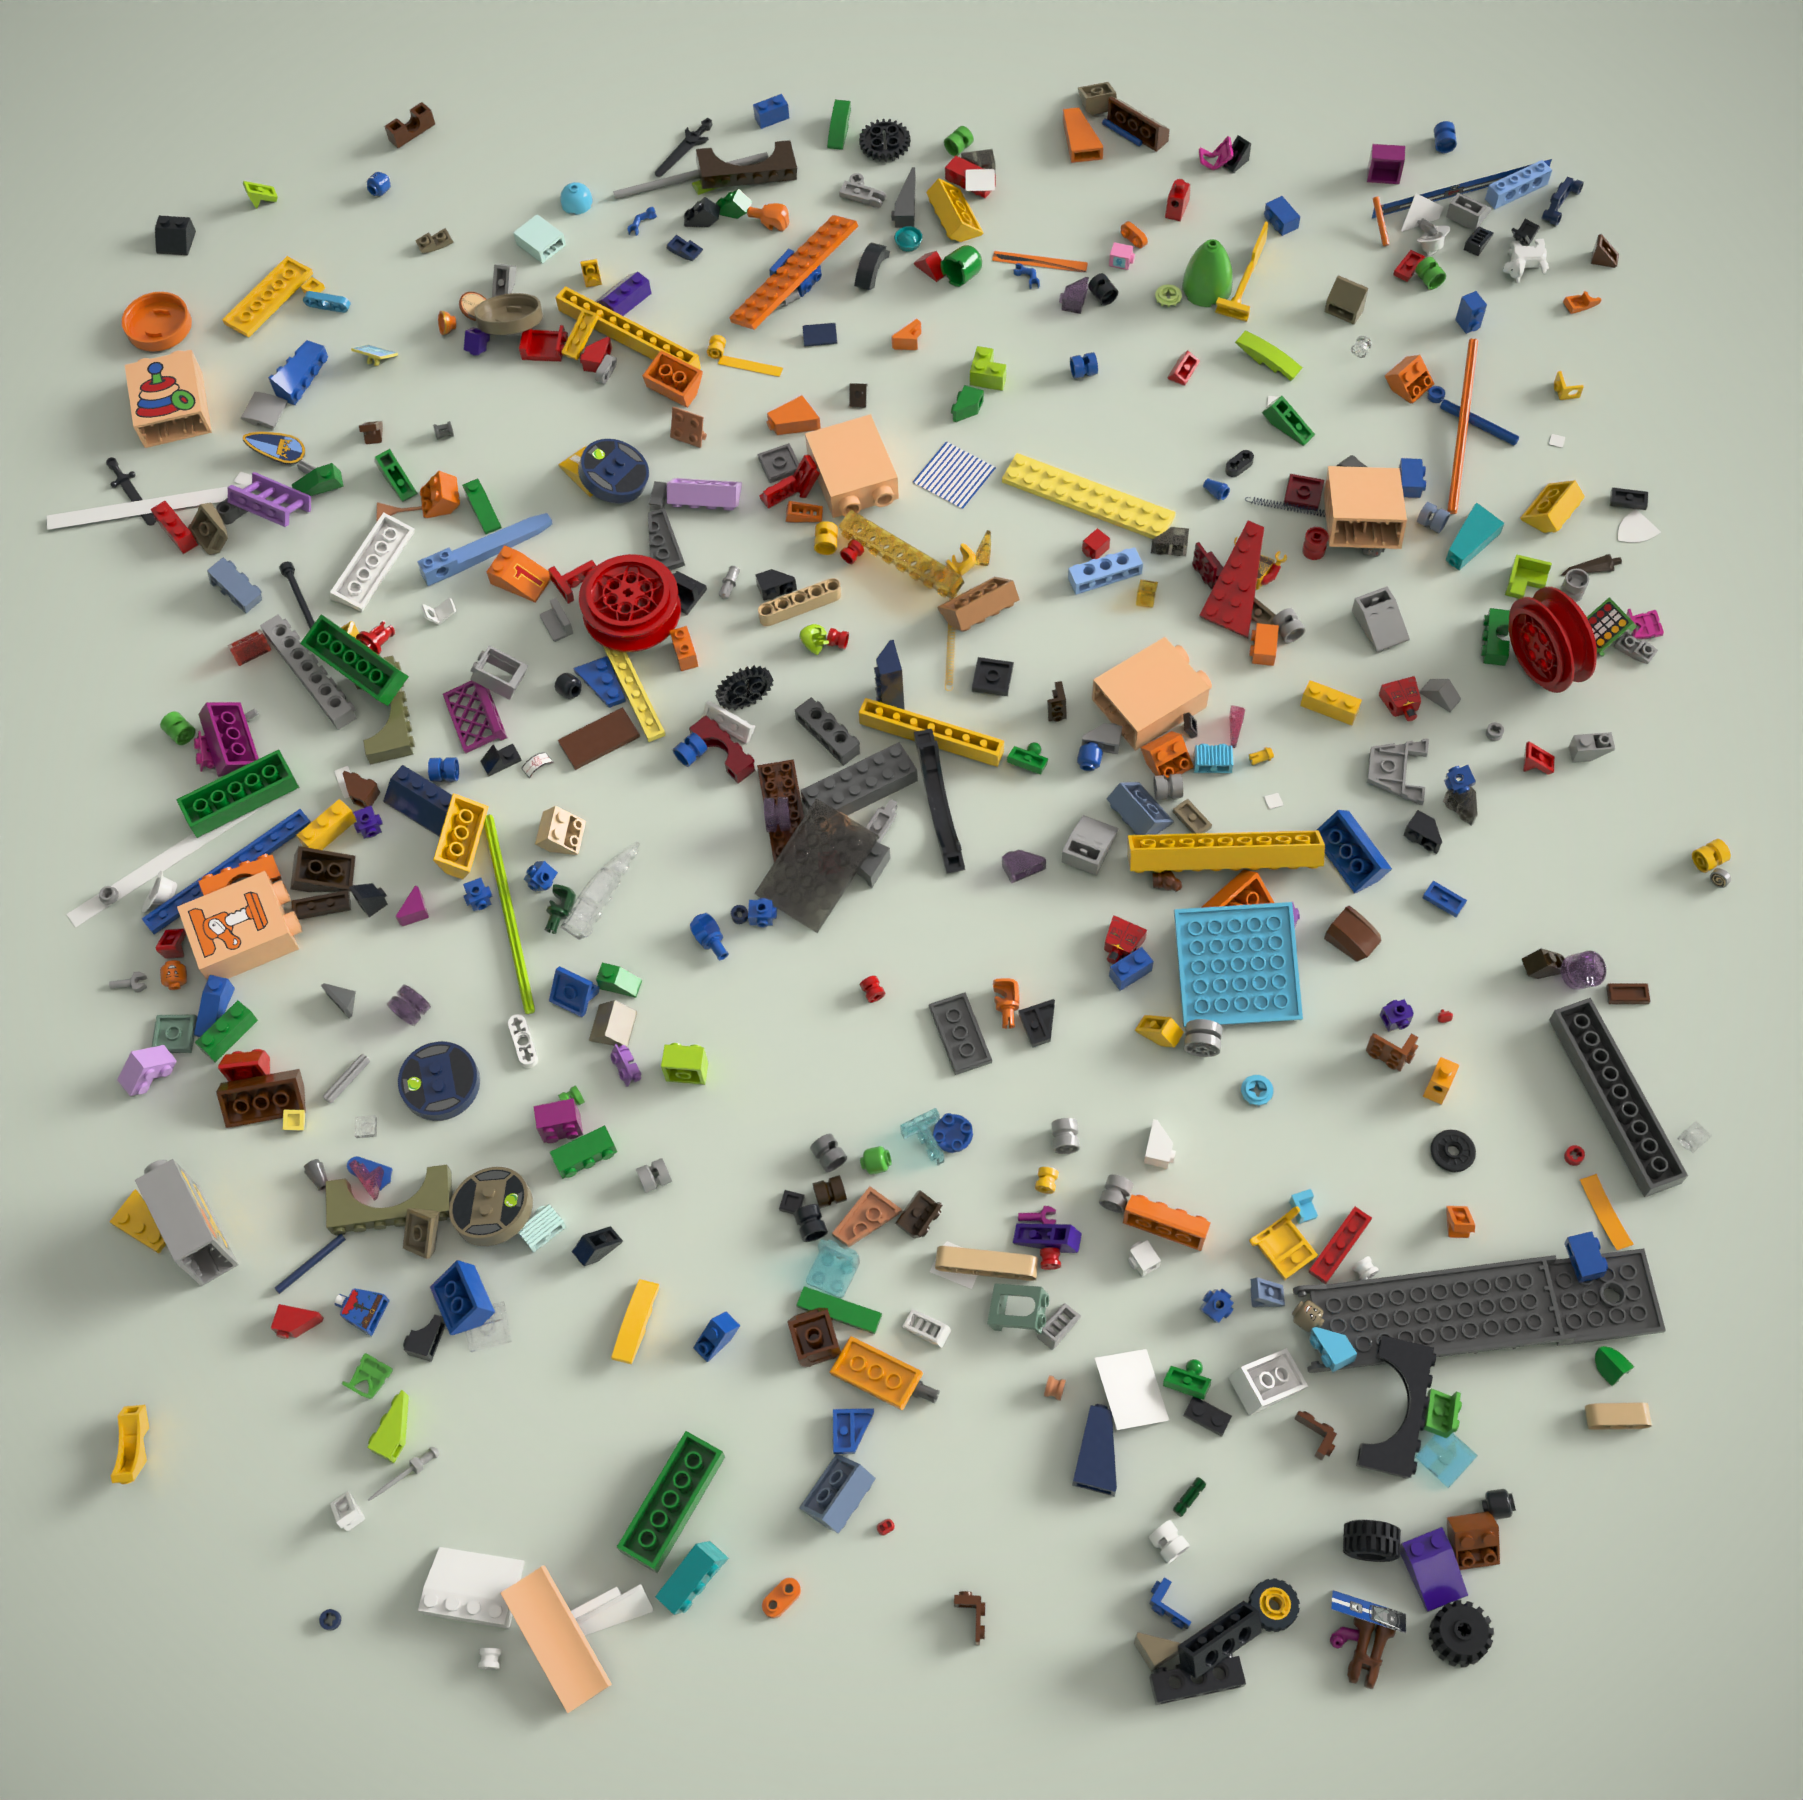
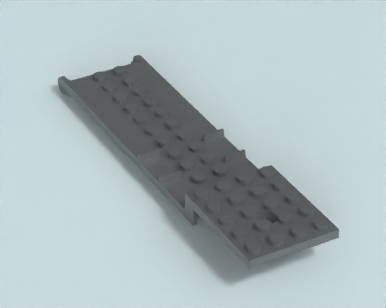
(1491, 1307)

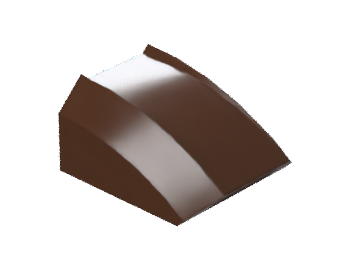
(1353, 934)
(814, 1337)

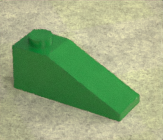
(1288, 421)
(395, 475)
(320, 480)
(481, 506)

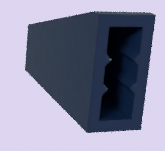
(1097, 1456)

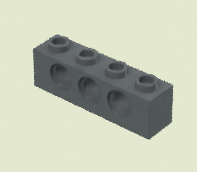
(829, 739)

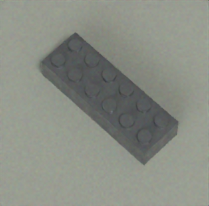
(864, 781)

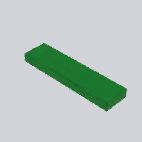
(840, 1310)

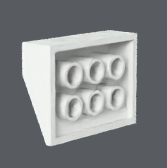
(470, 1587)

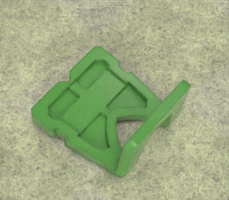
(372, 1371)

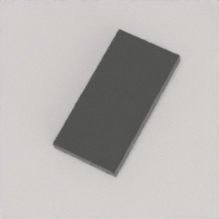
(960, 1033)

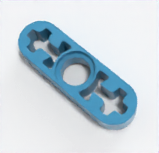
(335, 302)

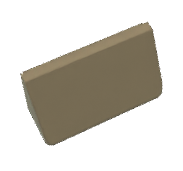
(1261, 613)

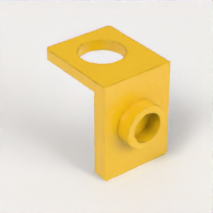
(1563, 391)

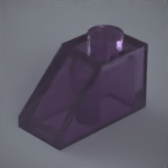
(1074, 296)
(1022, 864)

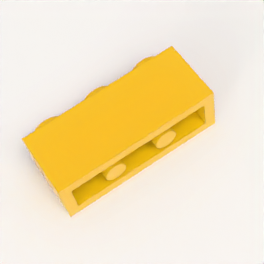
(1330, 702)
(327, 826)

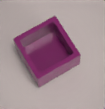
(1386, 164)
(558, 1120)

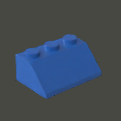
(462, 1298)

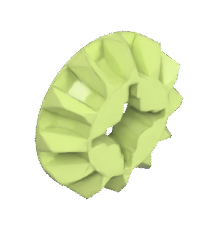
(1174, 292)

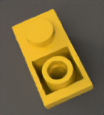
(591, 272)

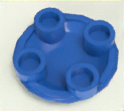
(953, 1133)

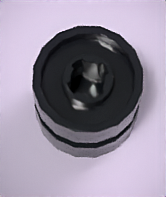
(1103, 289)
(811, 1226)

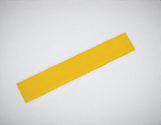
(750, 365)

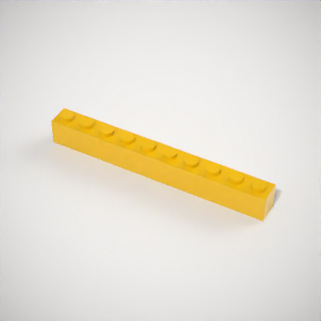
(622, 328)

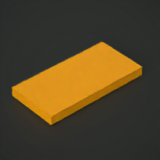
(876, 1373)

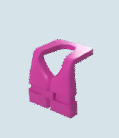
(1223, 151)
(1648, 624)

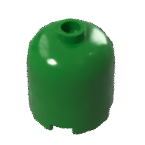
(961, 265)

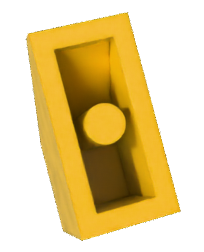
(1160, 1030)

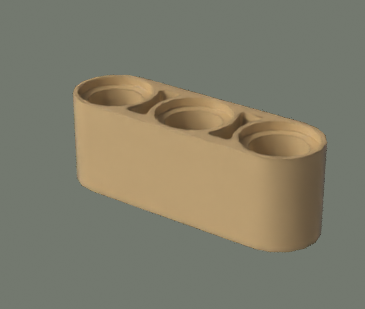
(1618, 1416)

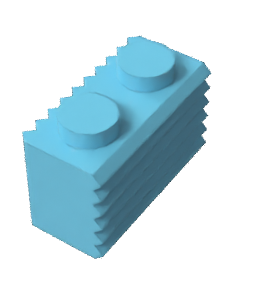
(1213, 758)

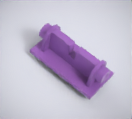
(621, 1057)

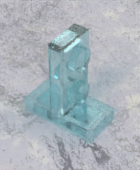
(921, 1126)

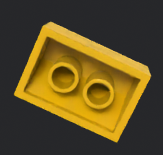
(1553, 506)

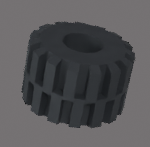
(1448, 1639)

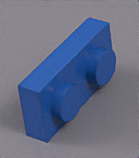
(1444, 899)

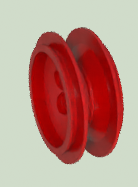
(630, 603)
(1552, 639)

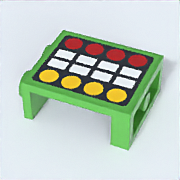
(1608, 624)

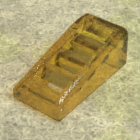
(984, 550)

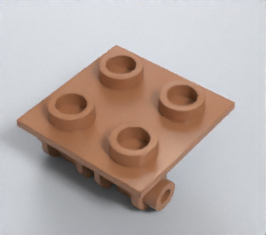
(687, 427)

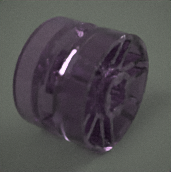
(777, 814)
(1583, 970)
(408, 1005)

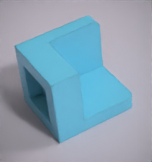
(1304, 1202)

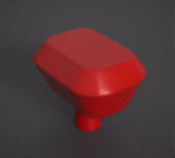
(1444, 1016)
(885, 1526)

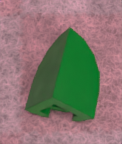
(1611, 1364)

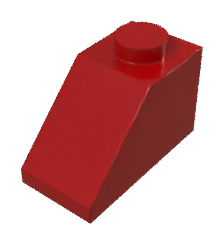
(595, 353)
(294, 1321)

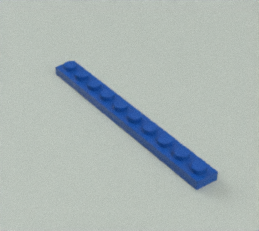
(262, 845)

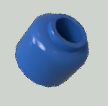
(378, 184)
(1089, 756)

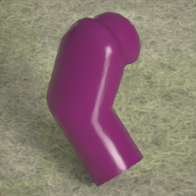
(1342, 1635)

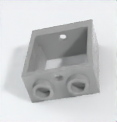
(503, 662)

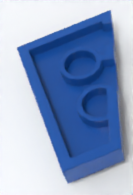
(602, 680)

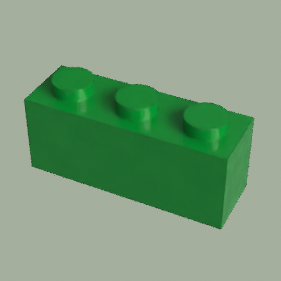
(226, 1031)
(583, 1152)

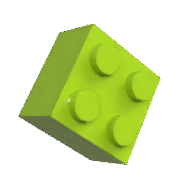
(684, 1063)

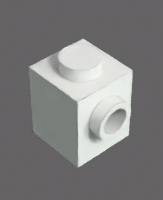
(1143, 1258)

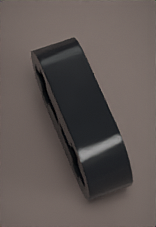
(1241, 465)

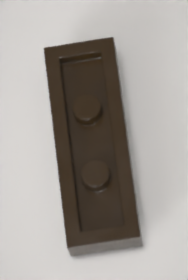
(322, 904)

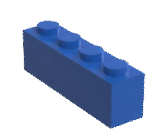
(299, 372)

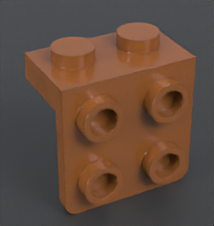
(1391, 1054)

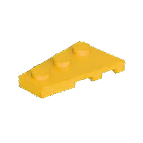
(138, 1222)

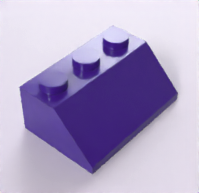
(626, 294)

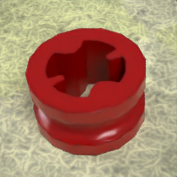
(1574, 1162)

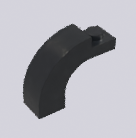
(869, 265)

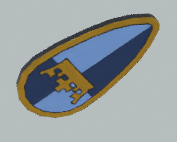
(276, 446)

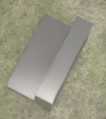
(556, 621)

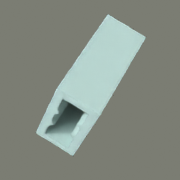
(539, 238)

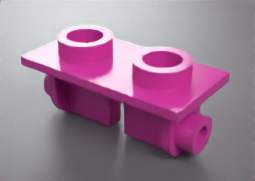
(203, 757)

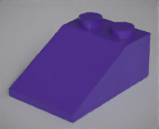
(1433, 1569)

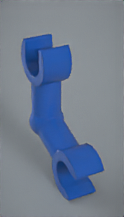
(1028, 271)

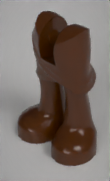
(1361, 1659)

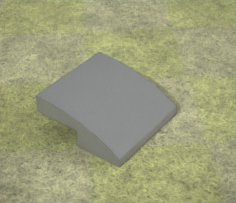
(264, 409)

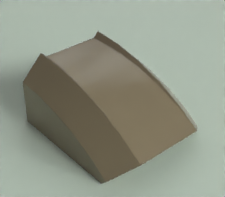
(1096, 97)
(209, 529)

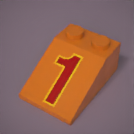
(518, 574)

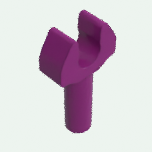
(1039, 1216)

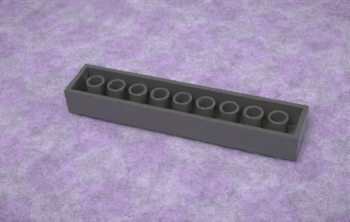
(1618, 1097)

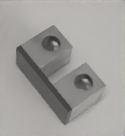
(658, 495)

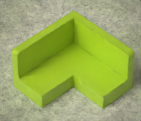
(1526, 572)

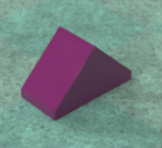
(413, 908)

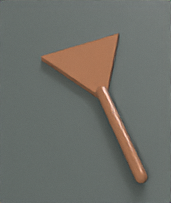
(390, 510)

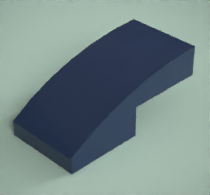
(684, 249)

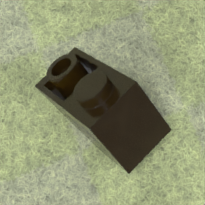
(1543, 963)

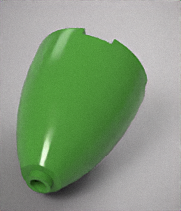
(1208, 274)

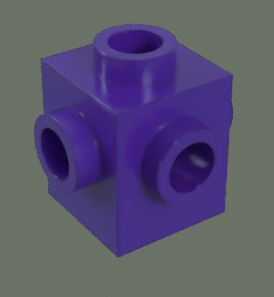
(367, 822)
(1396, 1015)

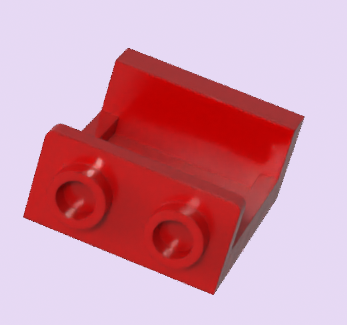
(543, 345)

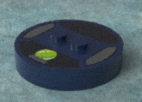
(613, 470)
(439, 1081)

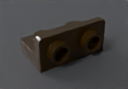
(1057, 705)

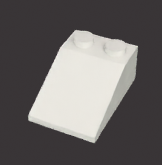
(1267, 1381)

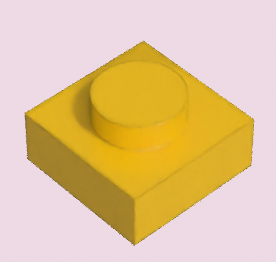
(312, 285)

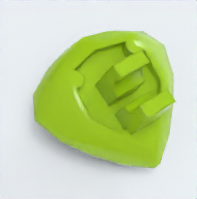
(813, 638)

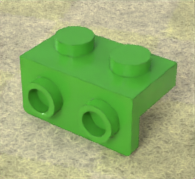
(1442, 1413)

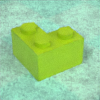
(985, 371)

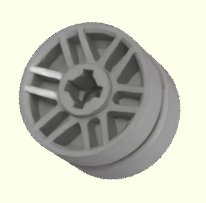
(1203, 1038)

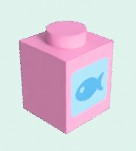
(1121, 256)

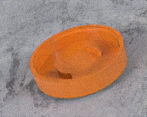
(156, 321)

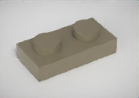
(1192, 817)

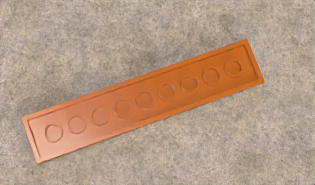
(793, 272)

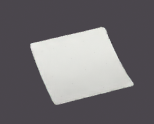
(980, 180)

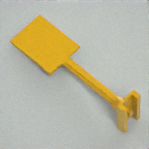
(1234, 307)

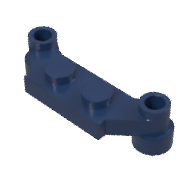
(1557, 199)

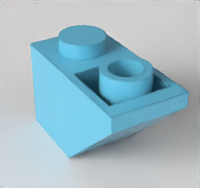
(1334, 1348)

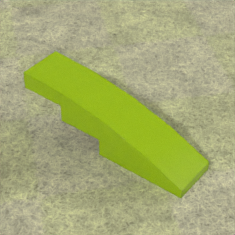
(1267, 353)

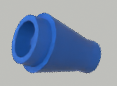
(1217, 489)

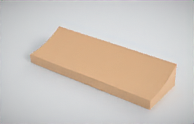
(556, 1639)

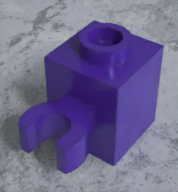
(476, 341)

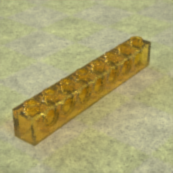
(952, 580)

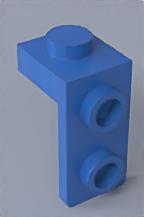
(1159, 1591)

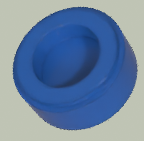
(1436, 394)

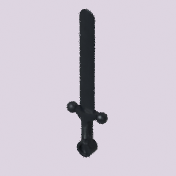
(123, 480)

